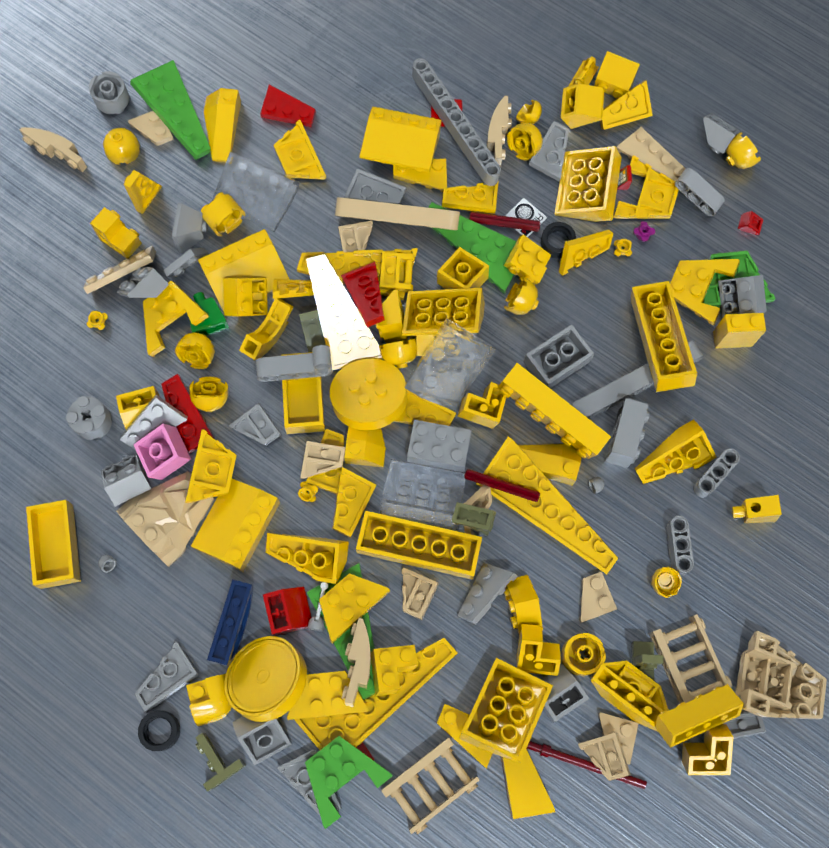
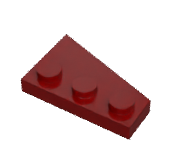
(285, 108)

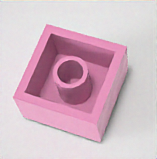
(162, 452)

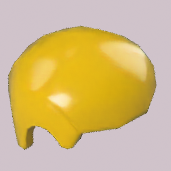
(529, 113)
(666, 581)

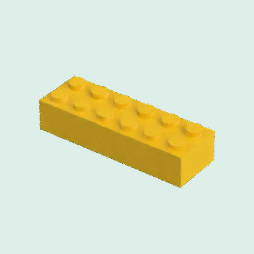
(663, 336)
(553, 412)
(419, 545)

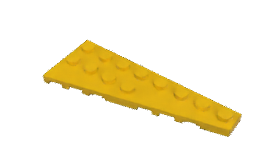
(552, 510)
(359, 725)

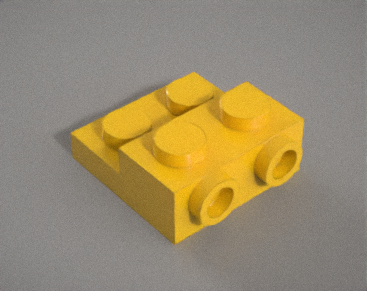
(527, 260)

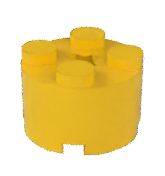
(222, 214)
(593, 650)

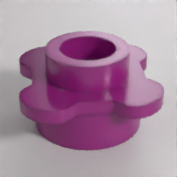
(640, 234)

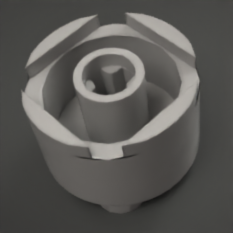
(109, 93)
(79, 415)

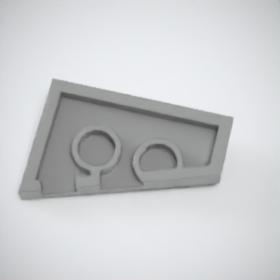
(551, 155)
(373, 188)
(151, 417)
(486, 587)
(169, 677)
(298, 776)

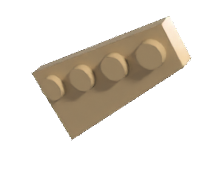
(651, 152)
(120, 270)

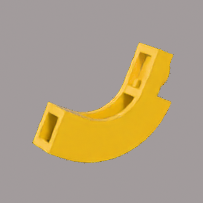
(264, 338)

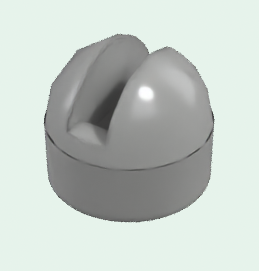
(596, 485)
(102, 563)

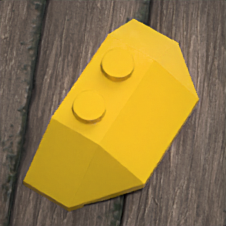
(630, 692)

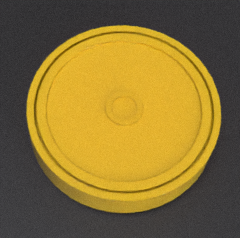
(368, 394)
(265, 679)

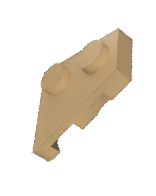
(152, 127)
(355, 236)
(626, 731)

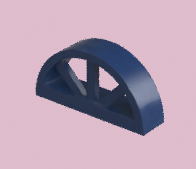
(232, 623)

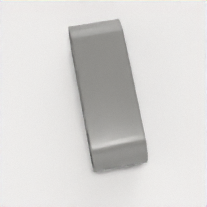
(699, 192)
(720, 465)
(684, 537)

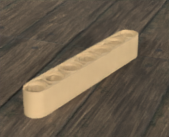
(397, 213)

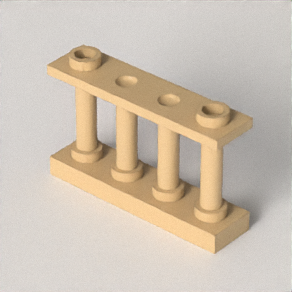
(678, 678)
(411, 777)

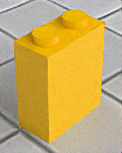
(739, 330)

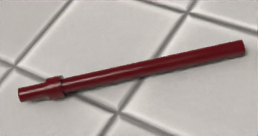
(546, 751)

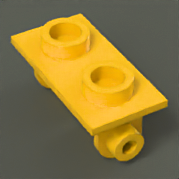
(585, 72)

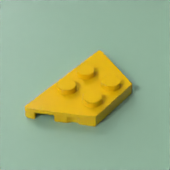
(298, 155)
(211, 470)
(349, 602)
(324, 697)

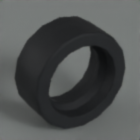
(556, 227)
(142, 731)

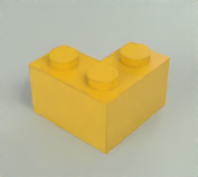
(114, 233)
(484, 409)
(523, 603)
(534, 654)
(387, 664)
(712, 756)

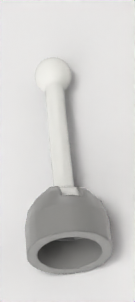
(316, 622)

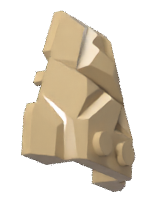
(164, 518)
(777, 683)

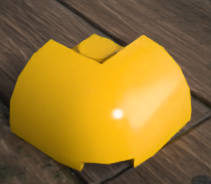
(208, 700)

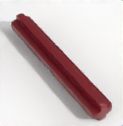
(505, 221)
(502, 485)

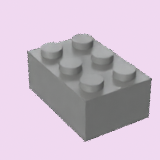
(559, 357)
(627, 433)
(438, 445)

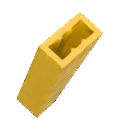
(525, 789)

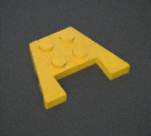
(656, 196)
(693, 280)
(164, 310)

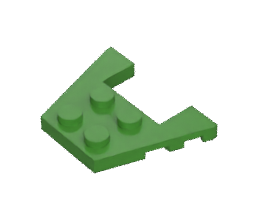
(745, 269)
(334, 768)

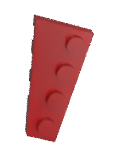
(365, 293)
(179, 397)

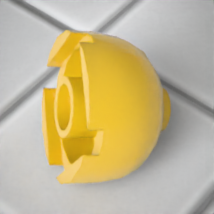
(525, 140)
(121, 146)
(742, 152)
(522, 297)
(195, 349)
(399, 352)
(208, 393)

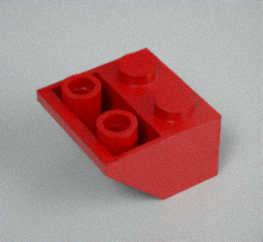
(287, 610)

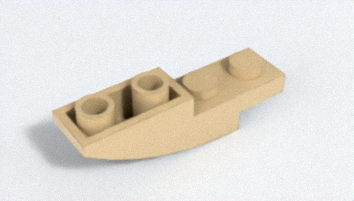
(499, 128)
(53, 144)
(359, 654)

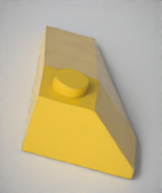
(221, 120)
(365, 447)
(681, 450)
(555, 461)
(315, 556)

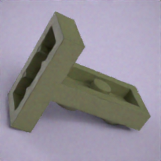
(312, 329)
(476, 518)
(644, 657)
(216, 763)

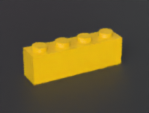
(698, 715)

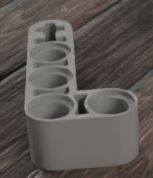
(295, 366)

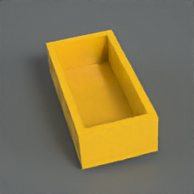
(303, 404)
(53, 544)

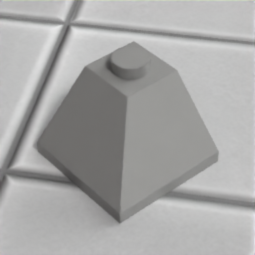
(719, 133)
(188, 228)
(260, 738)

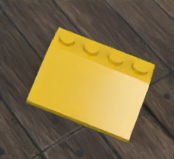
(400, 139)
(589, 184)
(246, 258)
(430, 308)
(236, 524)
(506, 711)

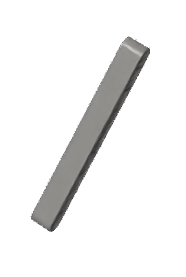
(456, 122)
(622, 388)

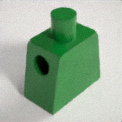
(215, 322)

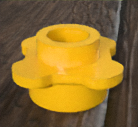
(623, 243)
(93, 316)
(304, 494)

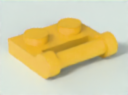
(390, 271)

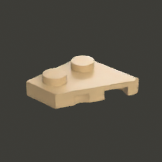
(321, 458)
(482, 499)
(417, 593)
(595, 598)
(608, 755)

